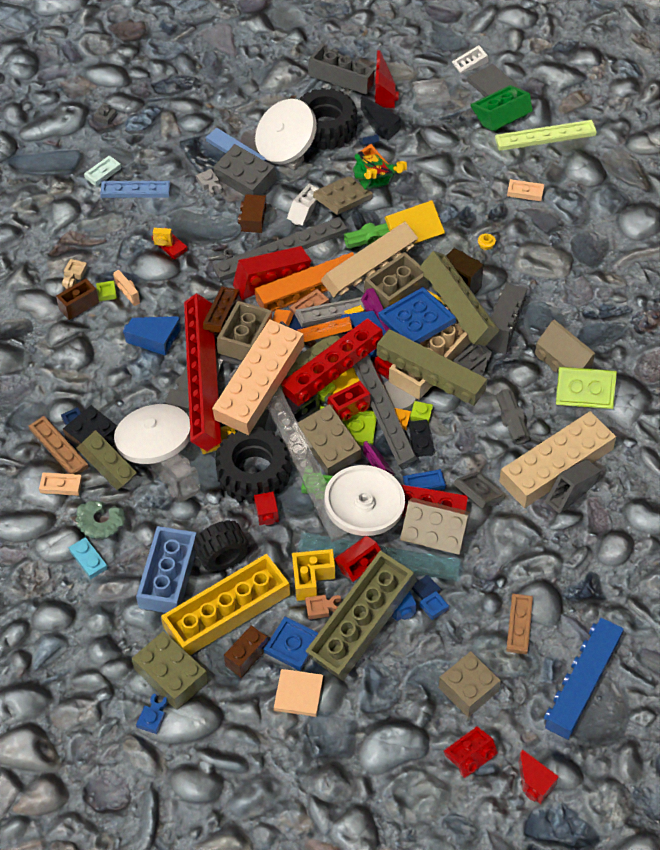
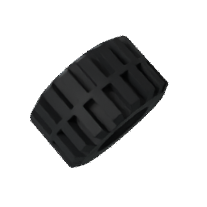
(221, 545)

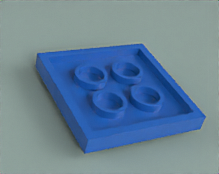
(417, 316)

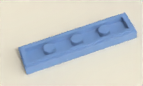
(225, 142)
(135, 189)

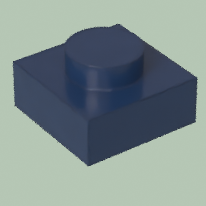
(369, 140)

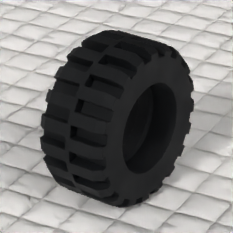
(337, 106)
(256, 444)

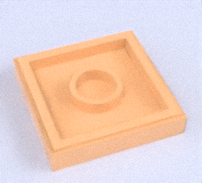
(298, 692)

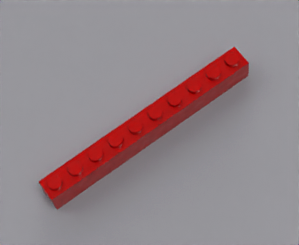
(201, 374)

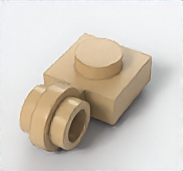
(74, 269)

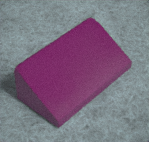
(375, 457)

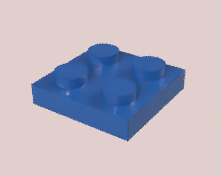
(290, 643)

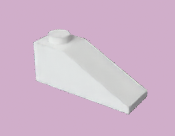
(303, 205)

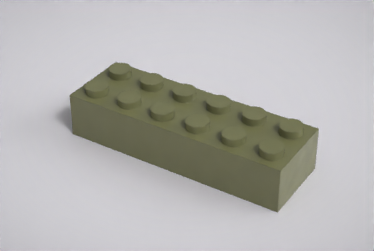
(361, 615)

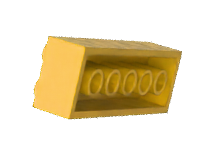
(226, 605)

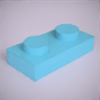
(88, 558)

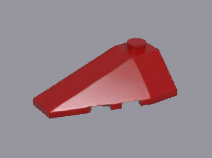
(384, 84)

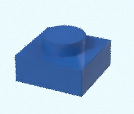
(434, 605)

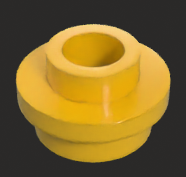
(486, 241)

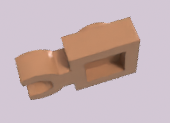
(319, 607)

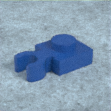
(152, 717)

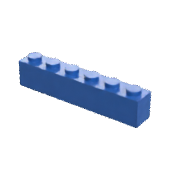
(583, 679)

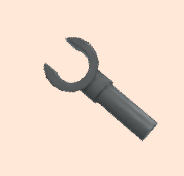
(226, 255)

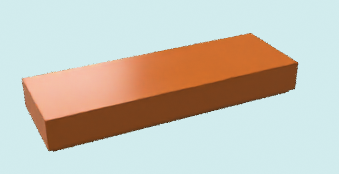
(326, 329)

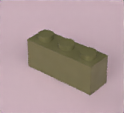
(106, 460)

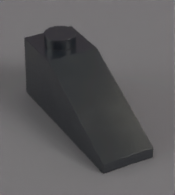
(380, 119)

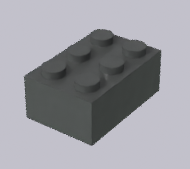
(245, 172)

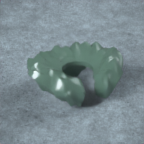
(97, 530)

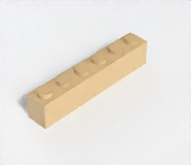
(369, 259)

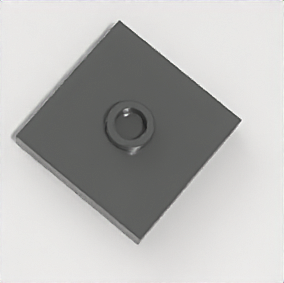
(479, 489)

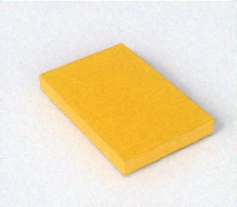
(420, 218)

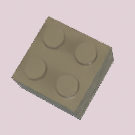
(469, 684)

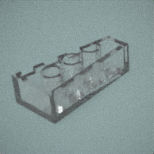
(179, 476)

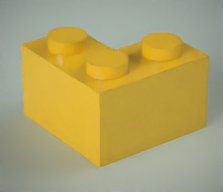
(309, 568)

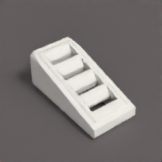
(472, 54)

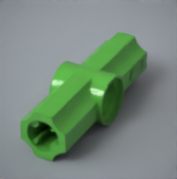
(367, 235)

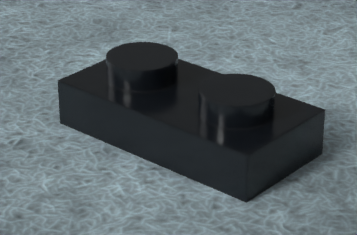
(420, 438)

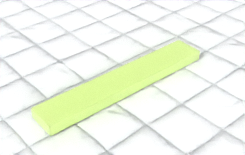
(545, 135)

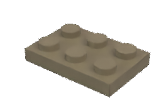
(342, 195)

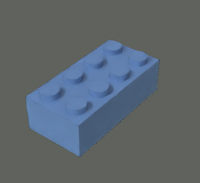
(167, 570)

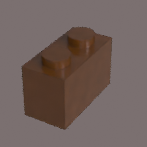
(253, 213)
(77, 299)
(245, 651)

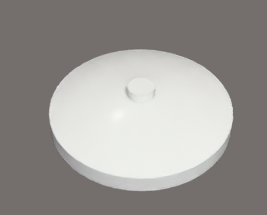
(285, 131)
(152, 433)
(364, 500)

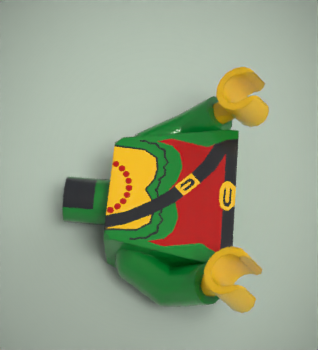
(373, 171)

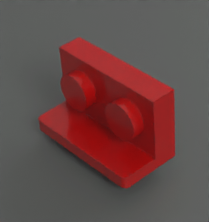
(471, 751)

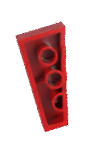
(267, 268)

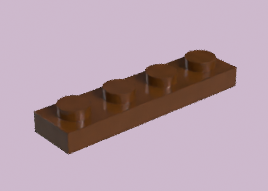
(220, 309)

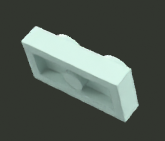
(102, 171)

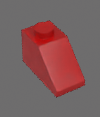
(535, 778)

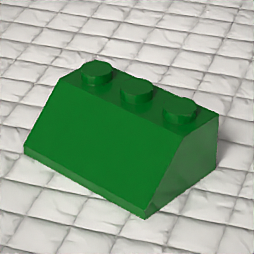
(502, 107)

